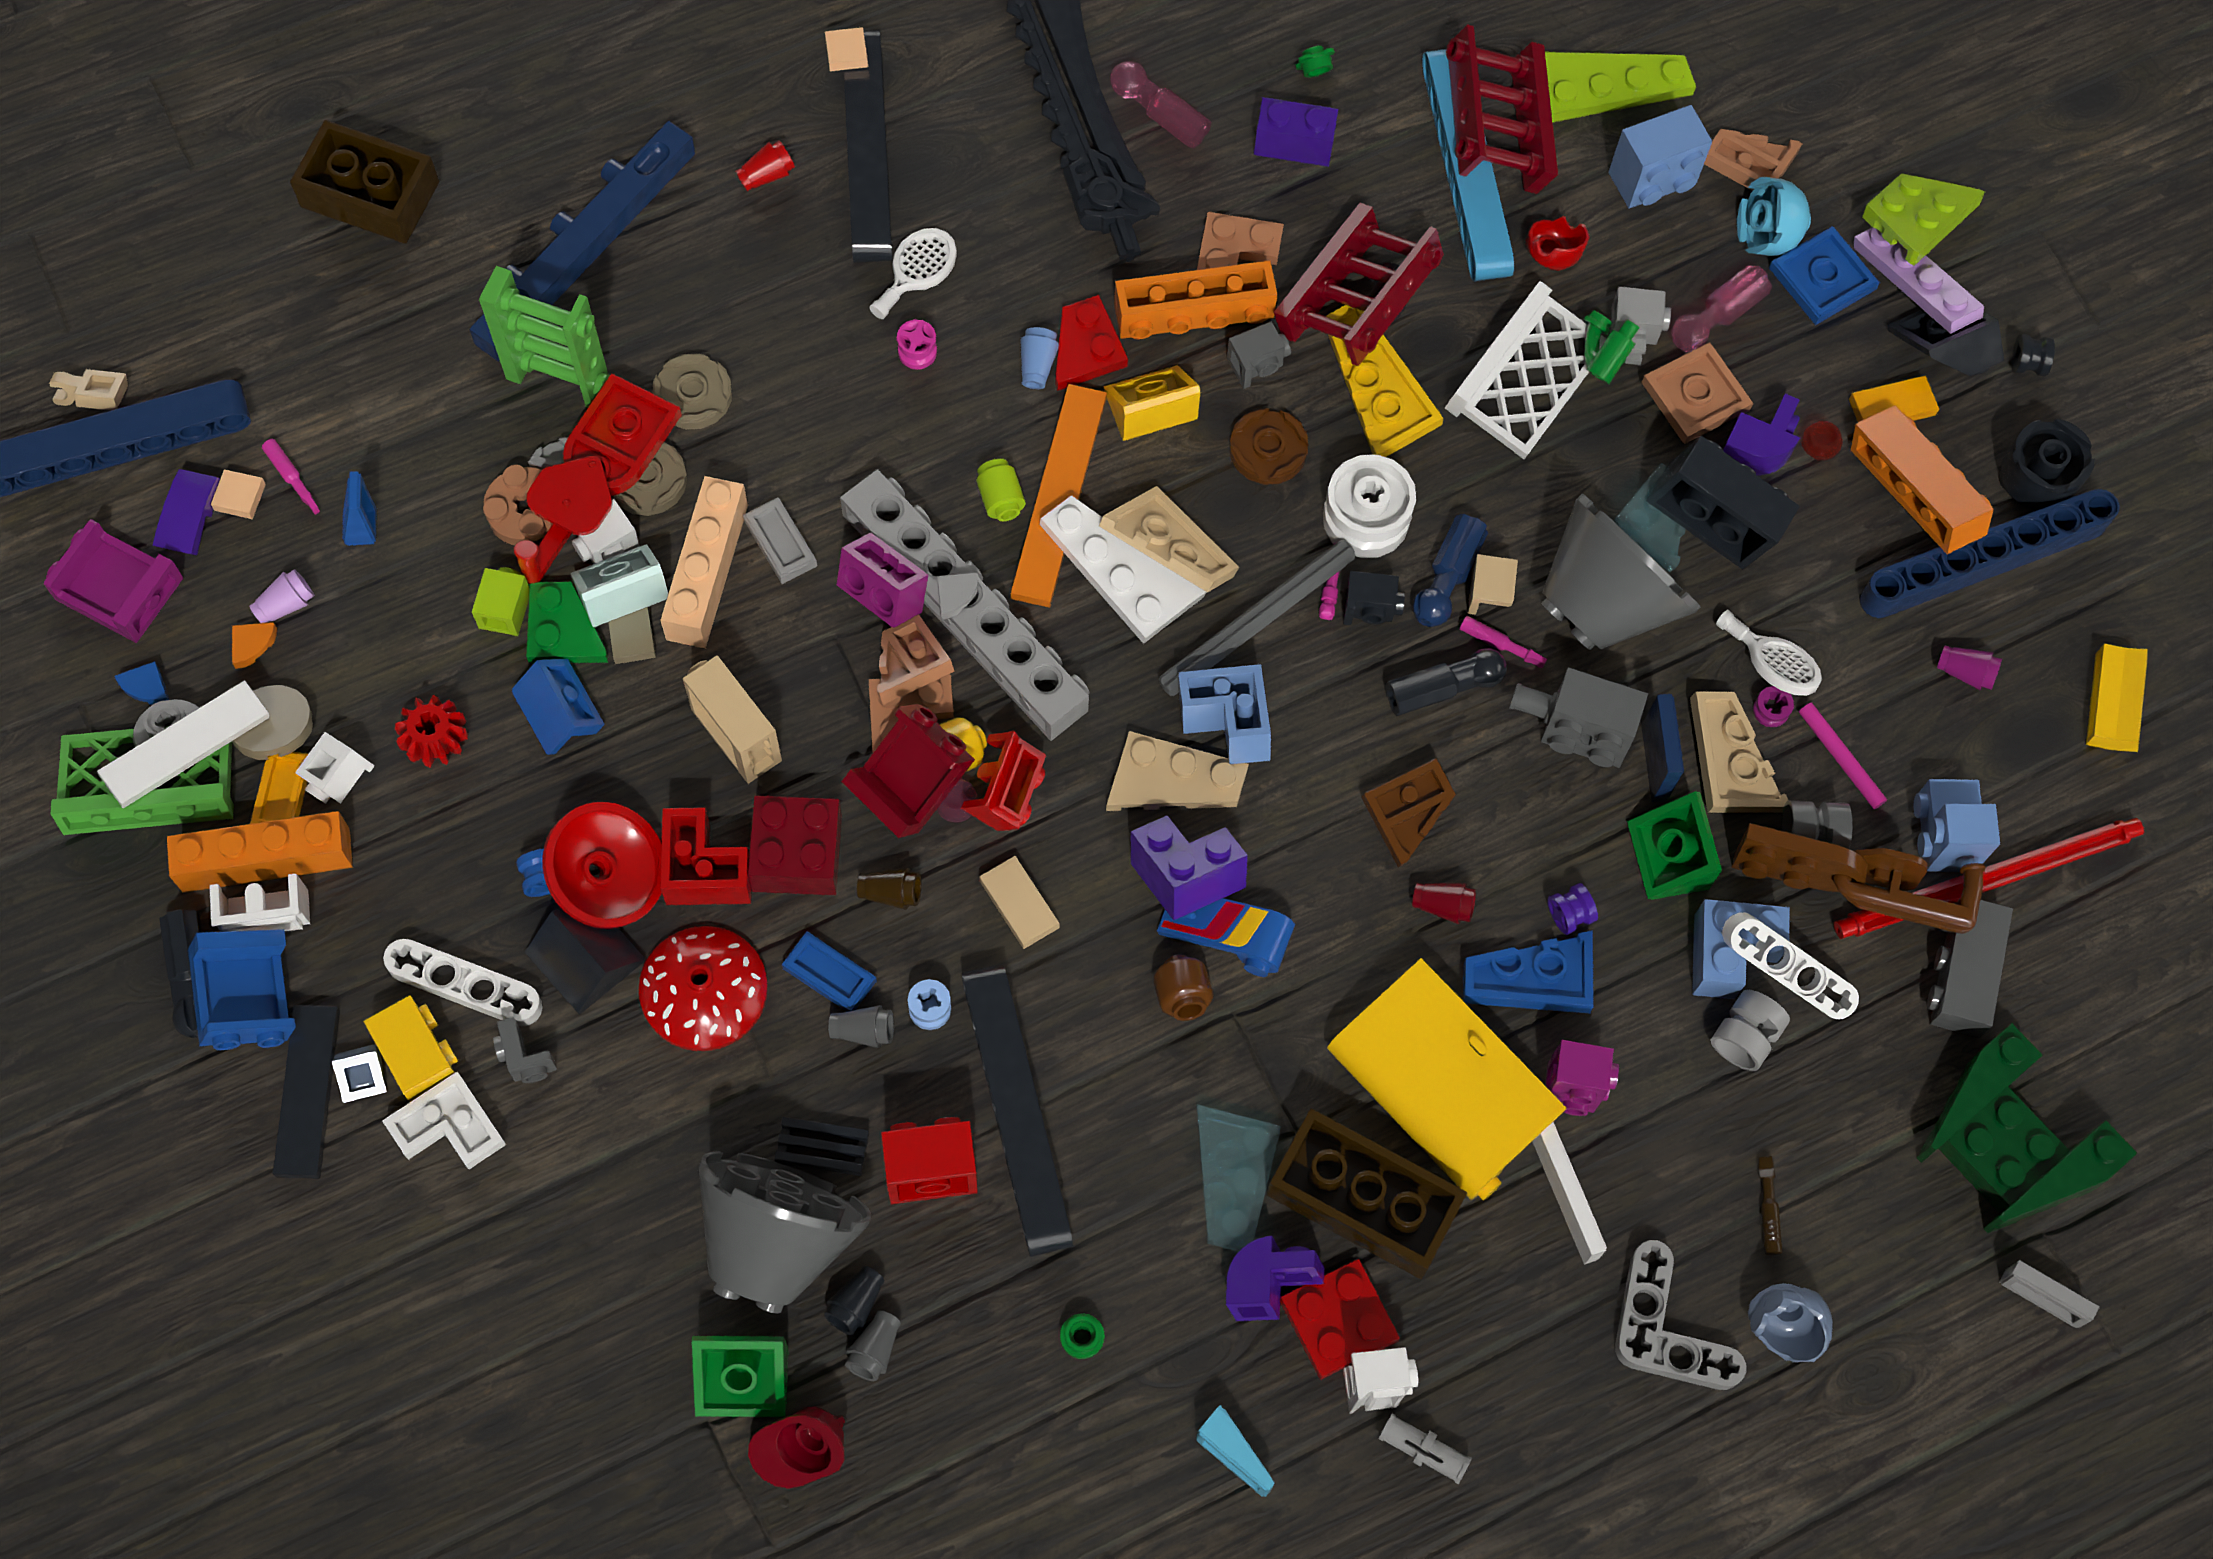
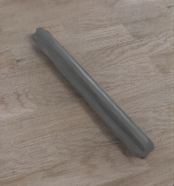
(1260, 614)

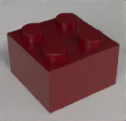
(795, 845)

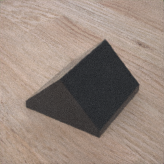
(581, 958)

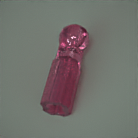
(1162, 105)
(1722, 307)

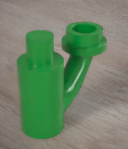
(1608, 359)

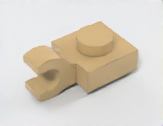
(93, 390)

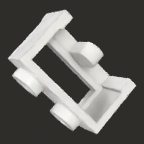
(259, 910)
(1379, 1379)

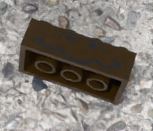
(1366, 1193)

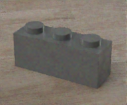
(1971, 973)

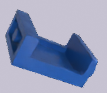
(239, 988)

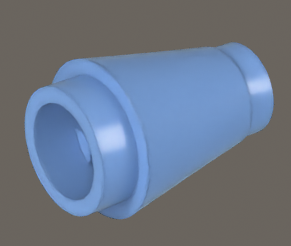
(1037, 356)

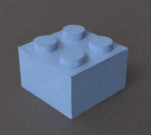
(1660, 157)

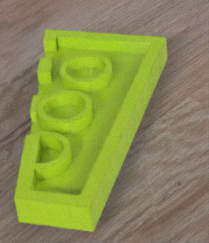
(1608, 82)

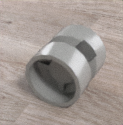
(1750, 1030)

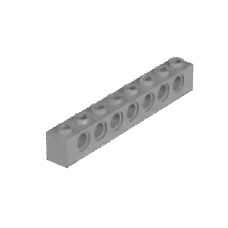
(1048, 710)

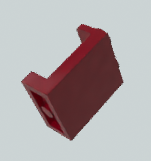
(910, 771)

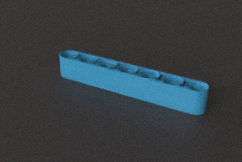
(1473, 196)

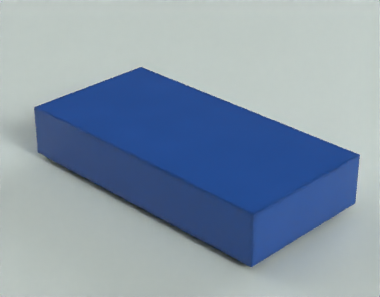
(829, 972)

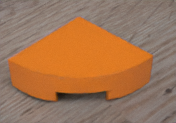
(251, 642)

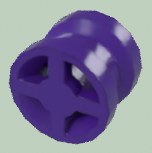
(1572, 908)

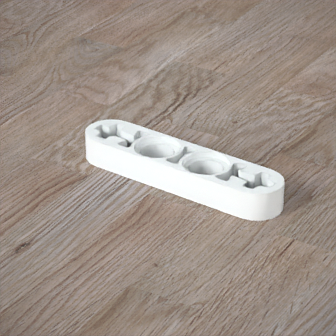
(1790, 966)
(465, 977)

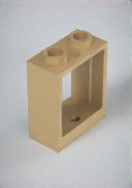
(732, 718)

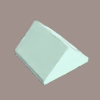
(620, 585)

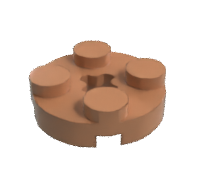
(501, 506)

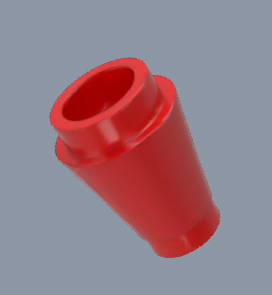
(765, 166)

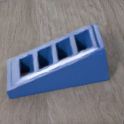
(358, 513)

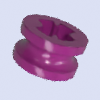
(1765, 716)

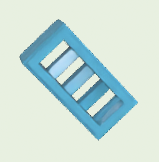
(1229, 1446)

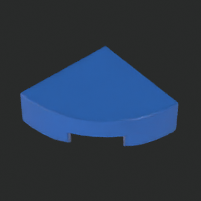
(144, 684)

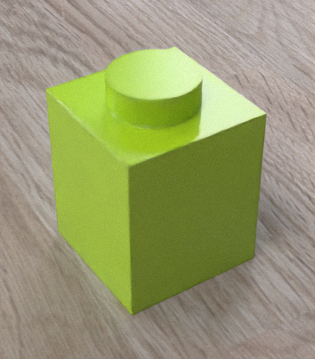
(501, 601)

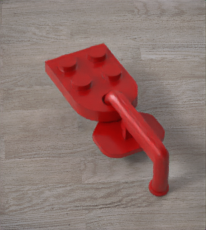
(615, 433)

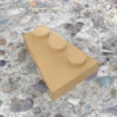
(1171, 538)
(1730, 762)

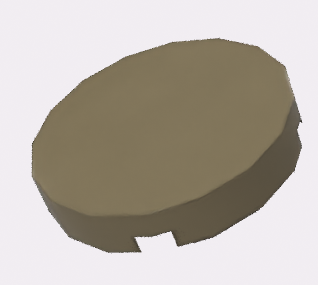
(697, 387)
(658, 486)
(285, 728)

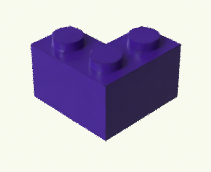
(1186, 873)

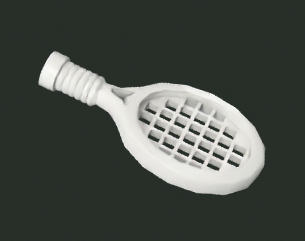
(881, 307)
(1758, 644)

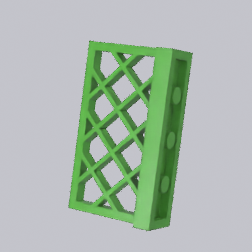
(100, 810)

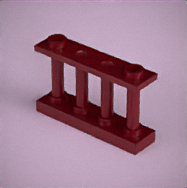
(1529, 96)
(1342, 257)

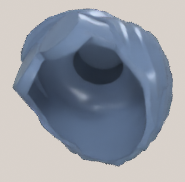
(1791, 1322)

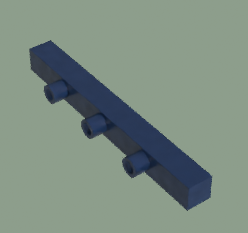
(599, 223)

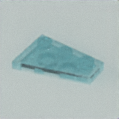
(1235, 1173)

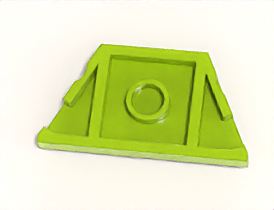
(1920, 212)

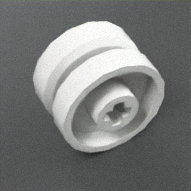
(1369, 505)

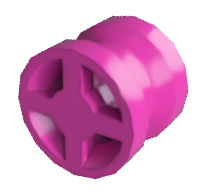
(909, 337)

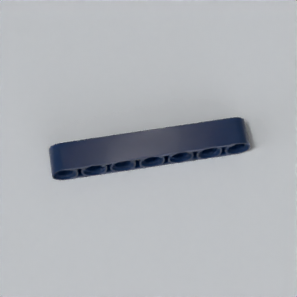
(122, 436)
(2002, 541)

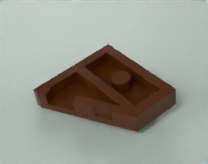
(1409, 807)

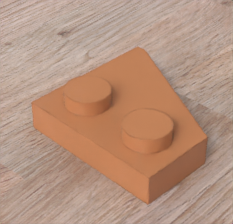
(1749, 156)

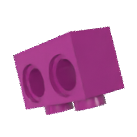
(882, 580)

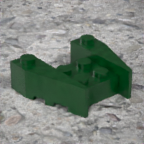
(2008, 1148)

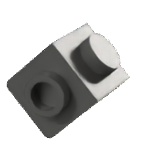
(511, 1048)

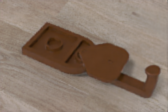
(1833, 868)

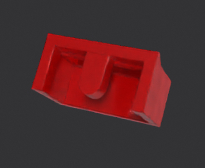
(1010, 781)

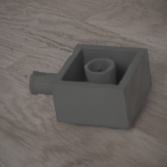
(1586, 716)

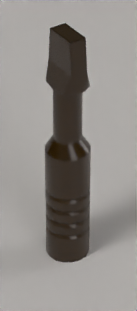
(1770, 1208)

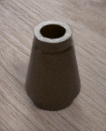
(891, 887)

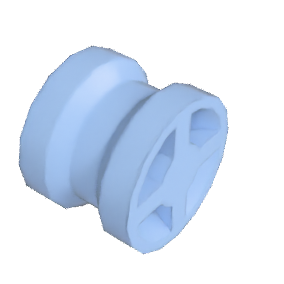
(928, 1014)

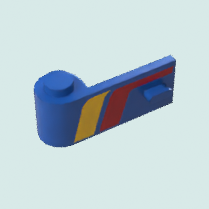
(1249, 931)

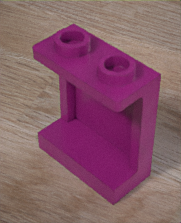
(112, 581)

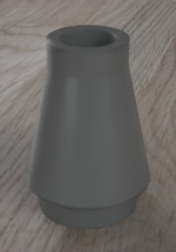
(863, 1026)
(872, 1349)

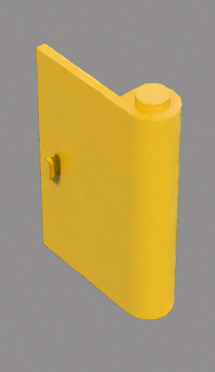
(1451, 1101)

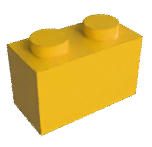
(410, 1047)

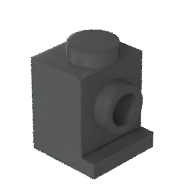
(1257, 353)

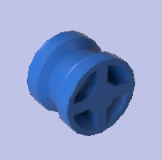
(532, 868)

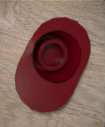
(798, 1448)

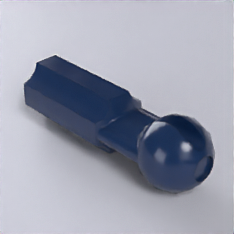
(1451, 567)

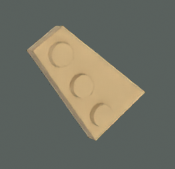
(1169, 774)

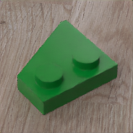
(561, 626)

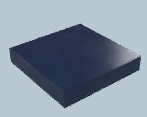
(1662, 747)

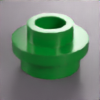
(1082, 1322)

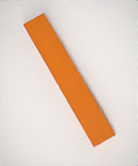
(1062, 477)

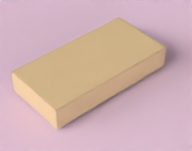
(1019, 902)

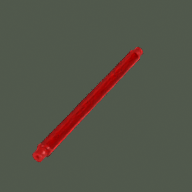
(2006, 872)

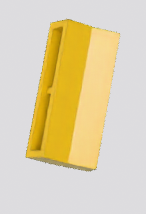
(2117, 698)

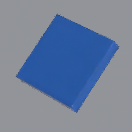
(1824, 275)

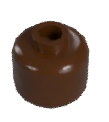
(1183, 987)

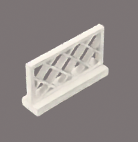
(1497, 360)

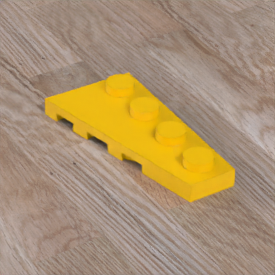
(1384, 393)

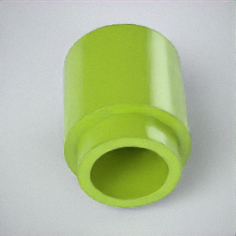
(1000, 490)

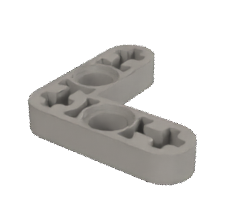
(1659, 1341)

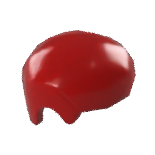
(1556, 243)

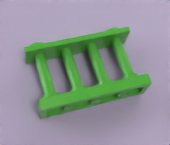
(519, 349)

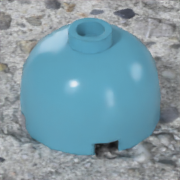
(1773, 217)

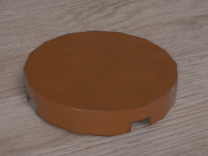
(1268, 446)

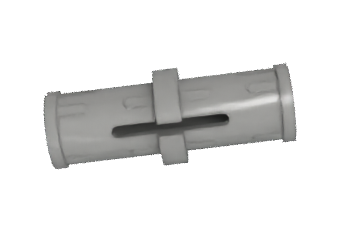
(1425, 1448)

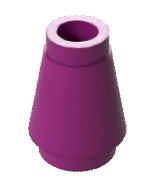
(1970, 666)

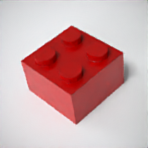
(929, 1160)

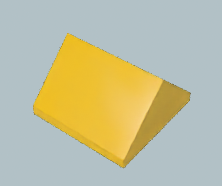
(1153, 402)

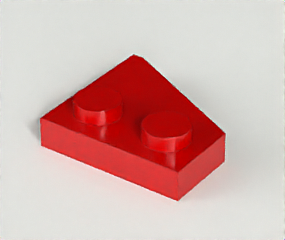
(1087, 344)

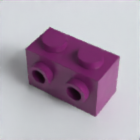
(1581, 1076)

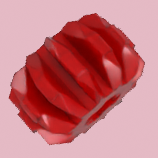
(435, 715)

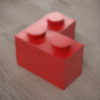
(693, 870)

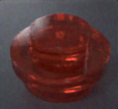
(1822, 440)

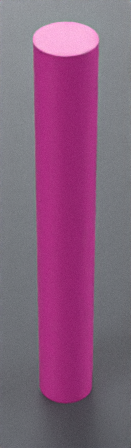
(1843, 756)

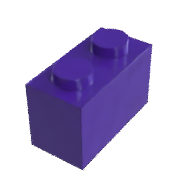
(1295, 131)

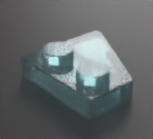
(1650, 527)

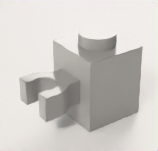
(1644, 309)

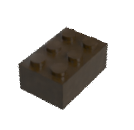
(365, 181)

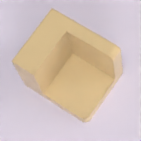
(1492, 582)

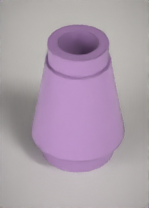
(282, 597)

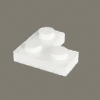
(446, 1111)

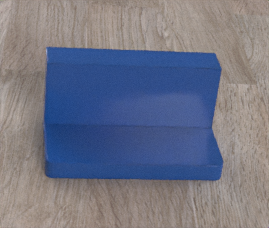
(556, 704)

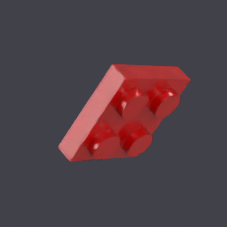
(1339, 1318)

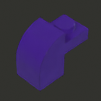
(1762, 444)
(1259, 1273)

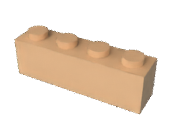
(704, 562)

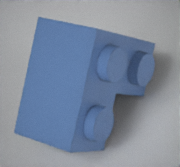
(1232, 702)
(1954, 824)
(1717, 967)

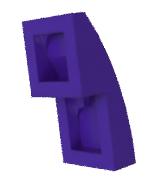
(185, 512)

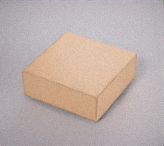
(846, 49)
(238, 494)

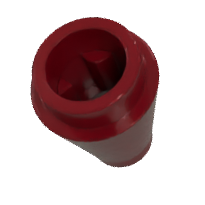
(1445, 900)

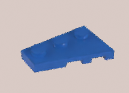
(1537, 977)

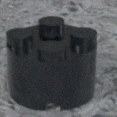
(2046, 464)

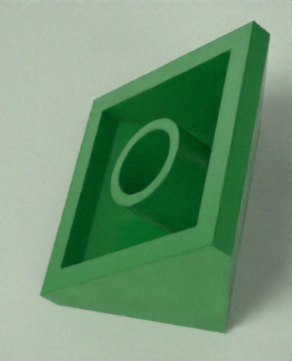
(1675, 848)
(740, 1376)

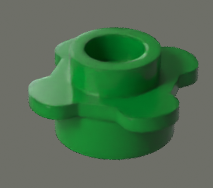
(1315, 61)

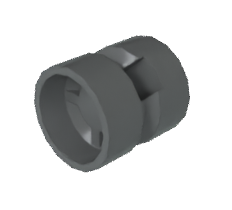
(1833, 818)

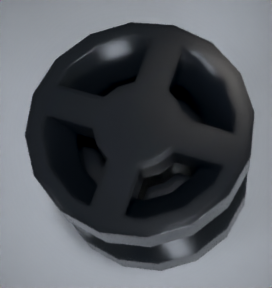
(2033, 355)

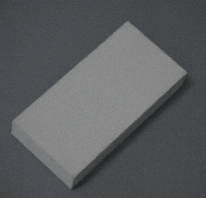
(780, 540)
(2049, 1294)

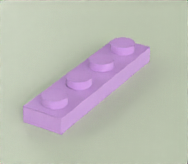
(1923, 283)

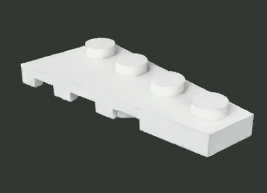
(1131, 583)

